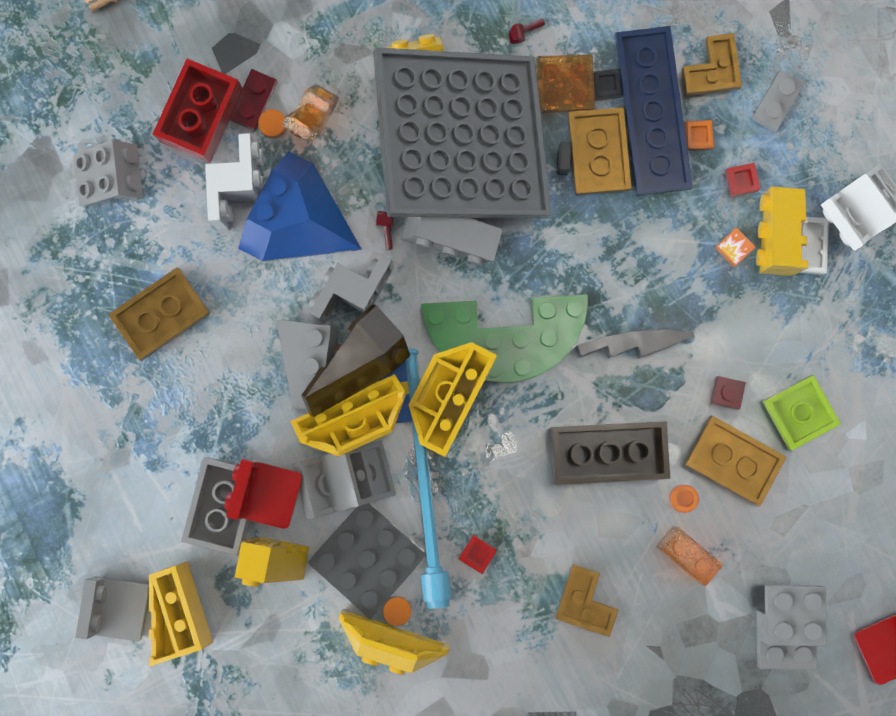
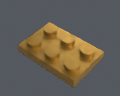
(599, 151)
(159, 314)
(735, 460)

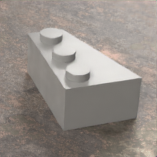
(454, 237)
(304, 351)

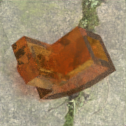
(311, 113)

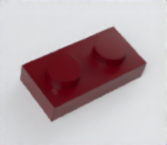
(253, 99)

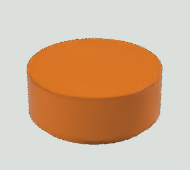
(271, 123)
(684, 498)
(397, 611)

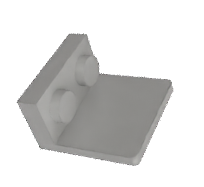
(112, 609)

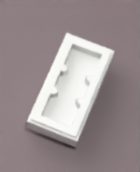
(817, 245)

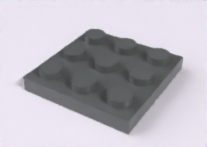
(367, 559)

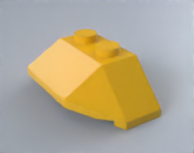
(448, 394)
(354, 420)
(389, 644)

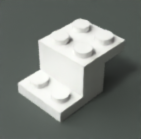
(234, 182)
(863, 207)

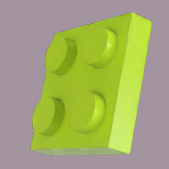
(801, 412)

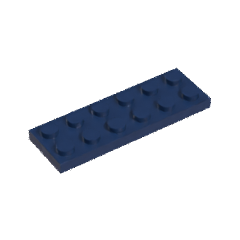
(653, 111)

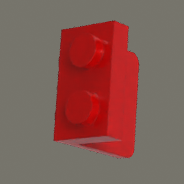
(263, 493)
(878, 649)

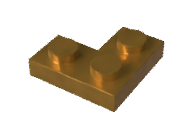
(719, 73)
(577, 604)

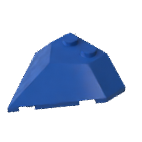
(295, 216)

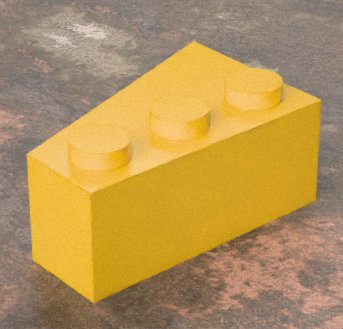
(782, 232)
(270, 561)
(176, 615)

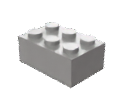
(207, 518)

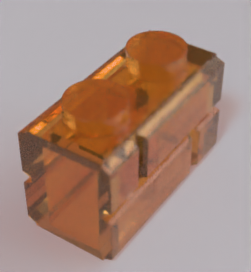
(689, 556)

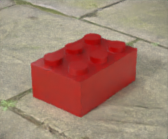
(198, 110)

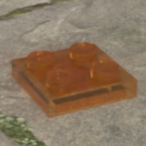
(565, 83)

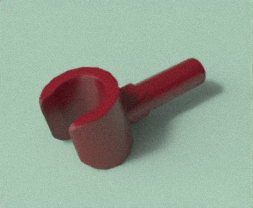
(517, 31)
(383, 220)

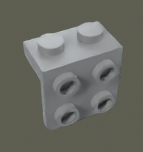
(108, 173)

